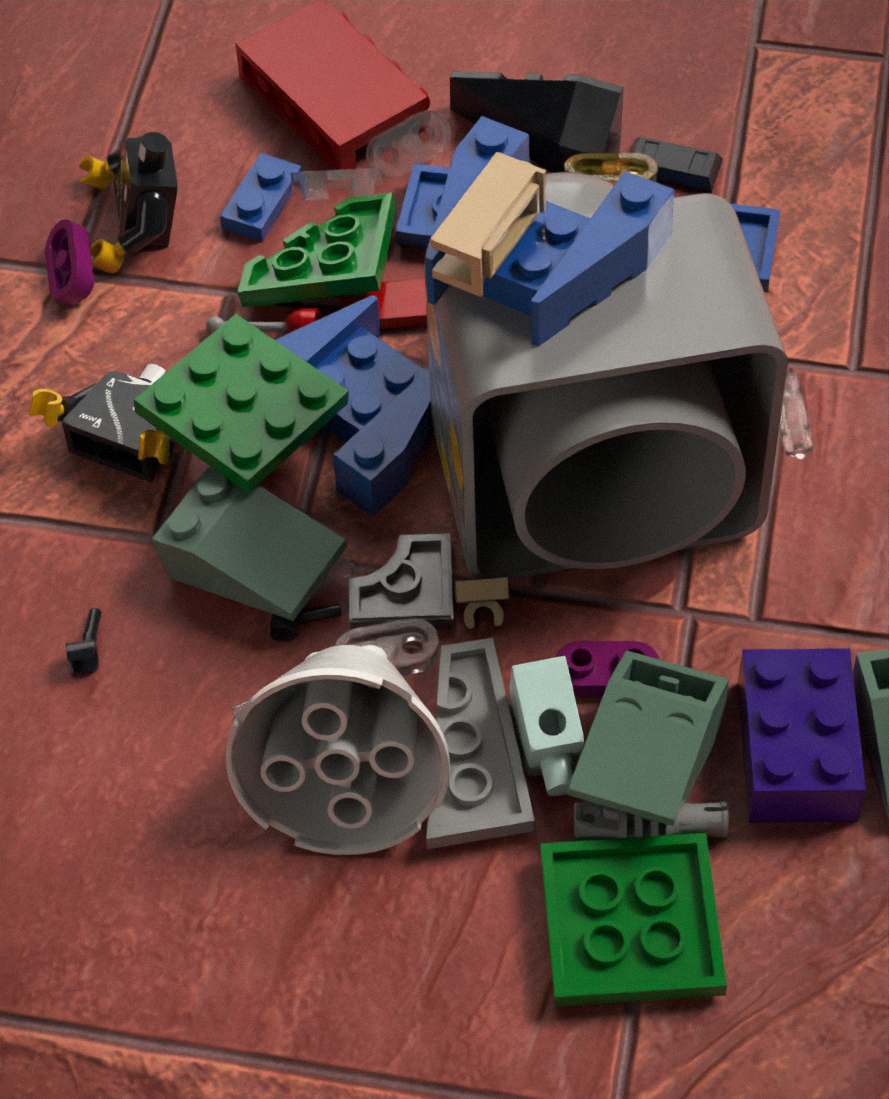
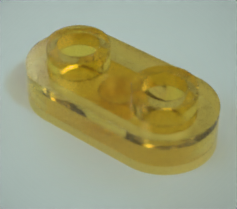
(612, 165)

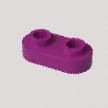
(69, 262)
(602, 660)

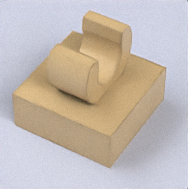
(482, 594)

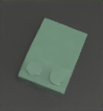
(246, 546)

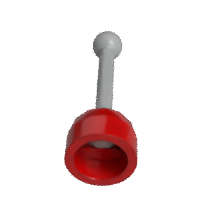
(295, 320)

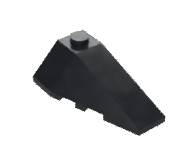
(558, 115)

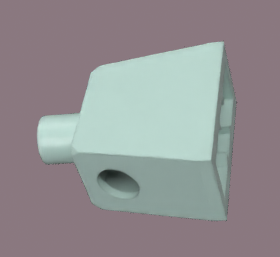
(546, 721)

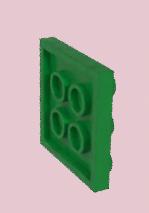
(241, 402)
(631, 920)

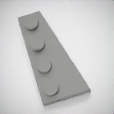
(486, 775)

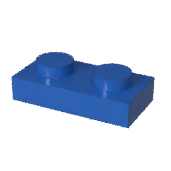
(259, 197)

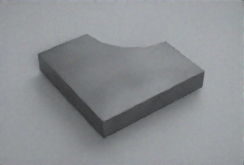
(409, 586)

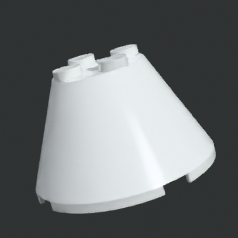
(339, 754)

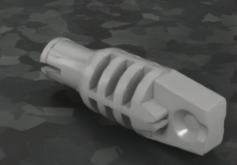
(603, 822)

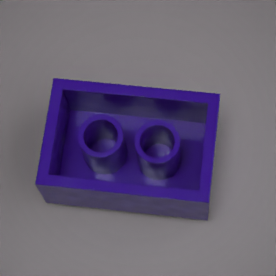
(800, 736)

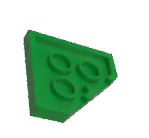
(325, 260)

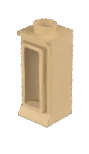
(488, 222)

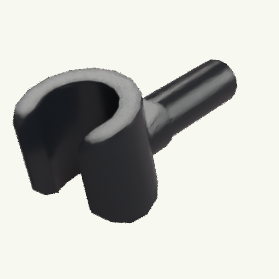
(287, 630)
(84, 654)

